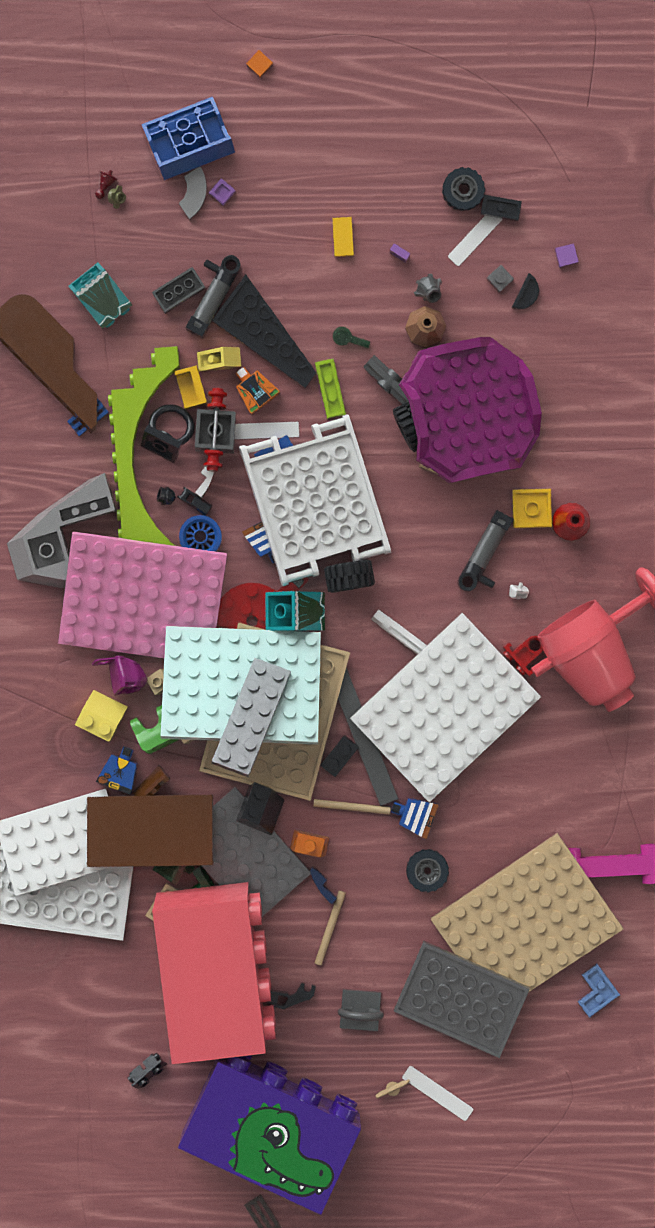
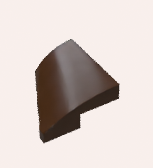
(152, 783)

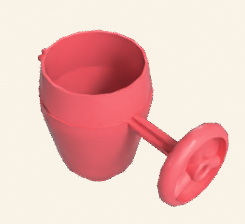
(590, 651)

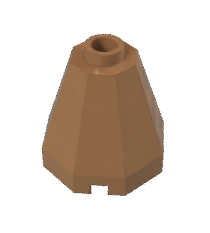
(425, 335)

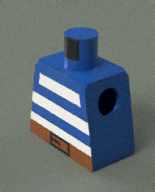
(258, 539)
(416, 815)

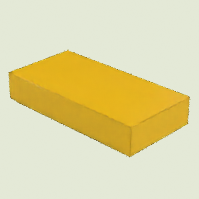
(343, 237)

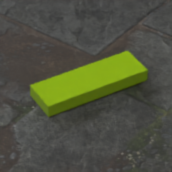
(330, 388)

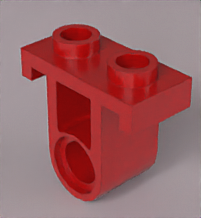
(522, 654)

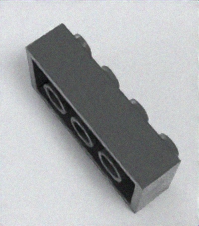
(178, 290)

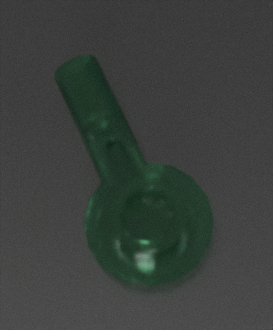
(343, 336)

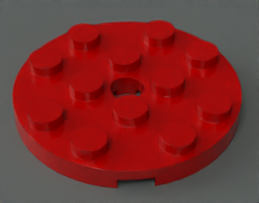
(241, 603)

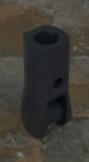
(197, 503)

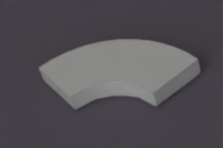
(195, 192)

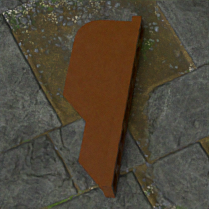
(48, 354)

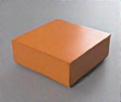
(259, 63)

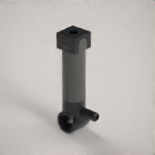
(214, 295)
(484, 551)

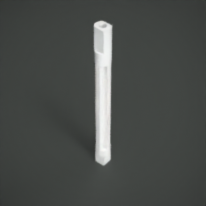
(398, 632)

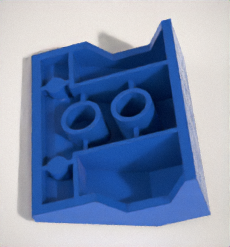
(188, 138)

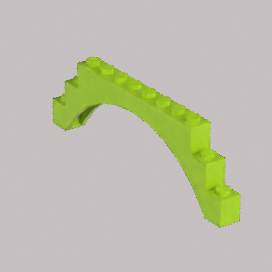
(128, 409)

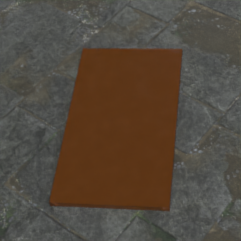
(150, 830)

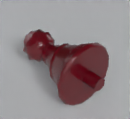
(105, 181)

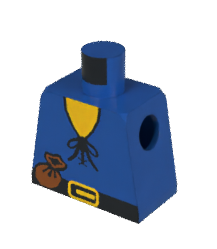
(119, 771)

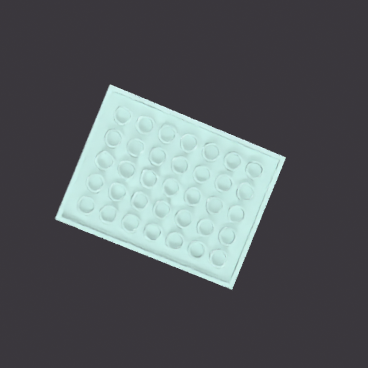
(209, 669)

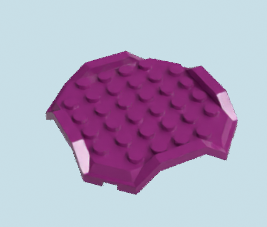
(472, 408)

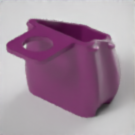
(125, 674)

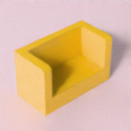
(191, 387)

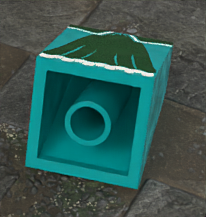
(100, 295)
(295, 611)

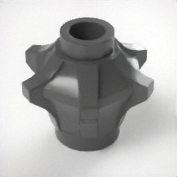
(428, 288)

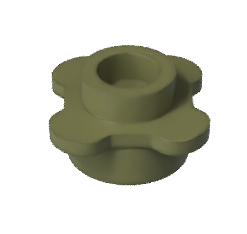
(116, 197)

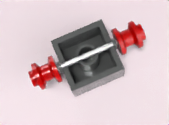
(215, 430)

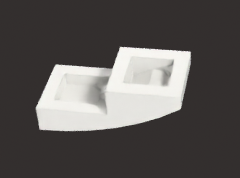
(201, 491)

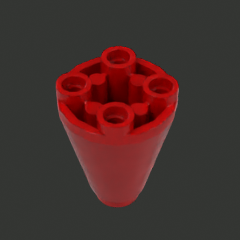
(563, 523)

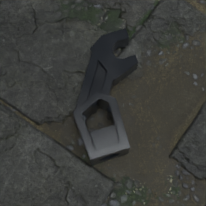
(293, 999)

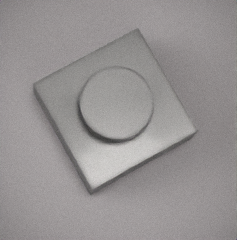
(500, 278)

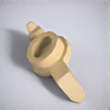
(392, 1088)

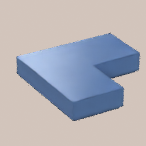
(602, 991)

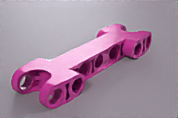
(620, 865)

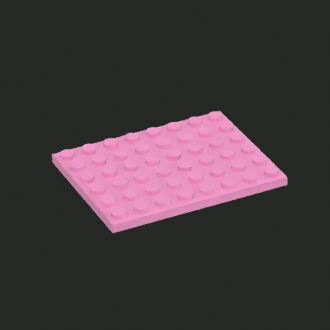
(130, 590)

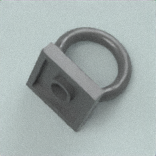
(360, 1010)

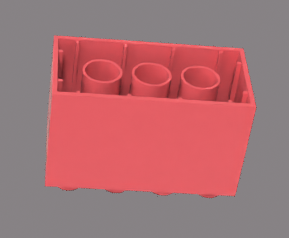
(213, 972)

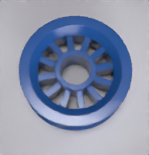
(205, 520)

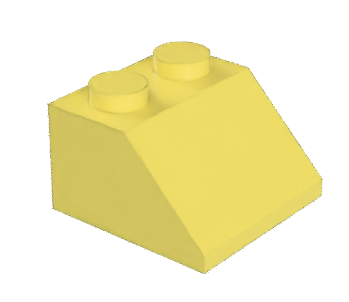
(101, 715)

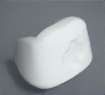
(519, 591)

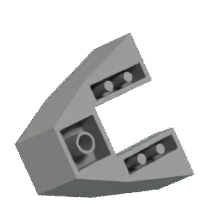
(40, 548)

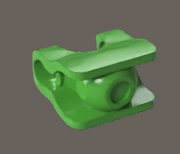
(150, 739)

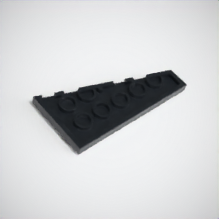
(256, 326)

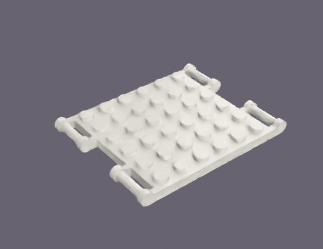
(315, 499)

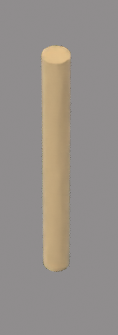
(351, 806)
(330, 927)

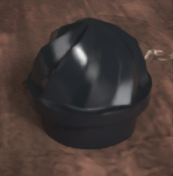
(166, 496)

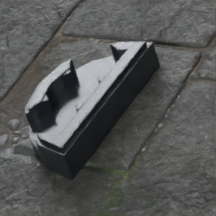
(528, 293)

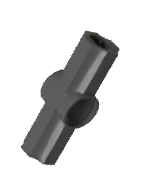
(386, 378)

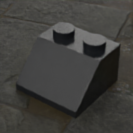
(260, 808)

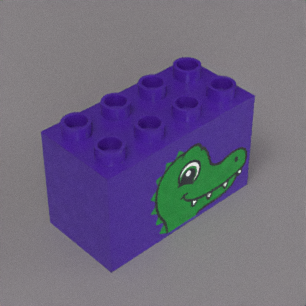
(272, 1130)

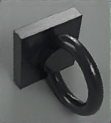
(161, 441)

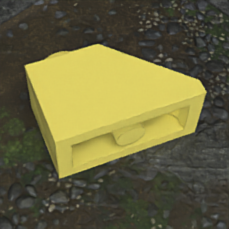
(219, 359)

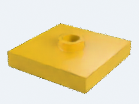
(532, 508)

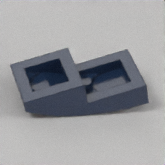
(319, 879)

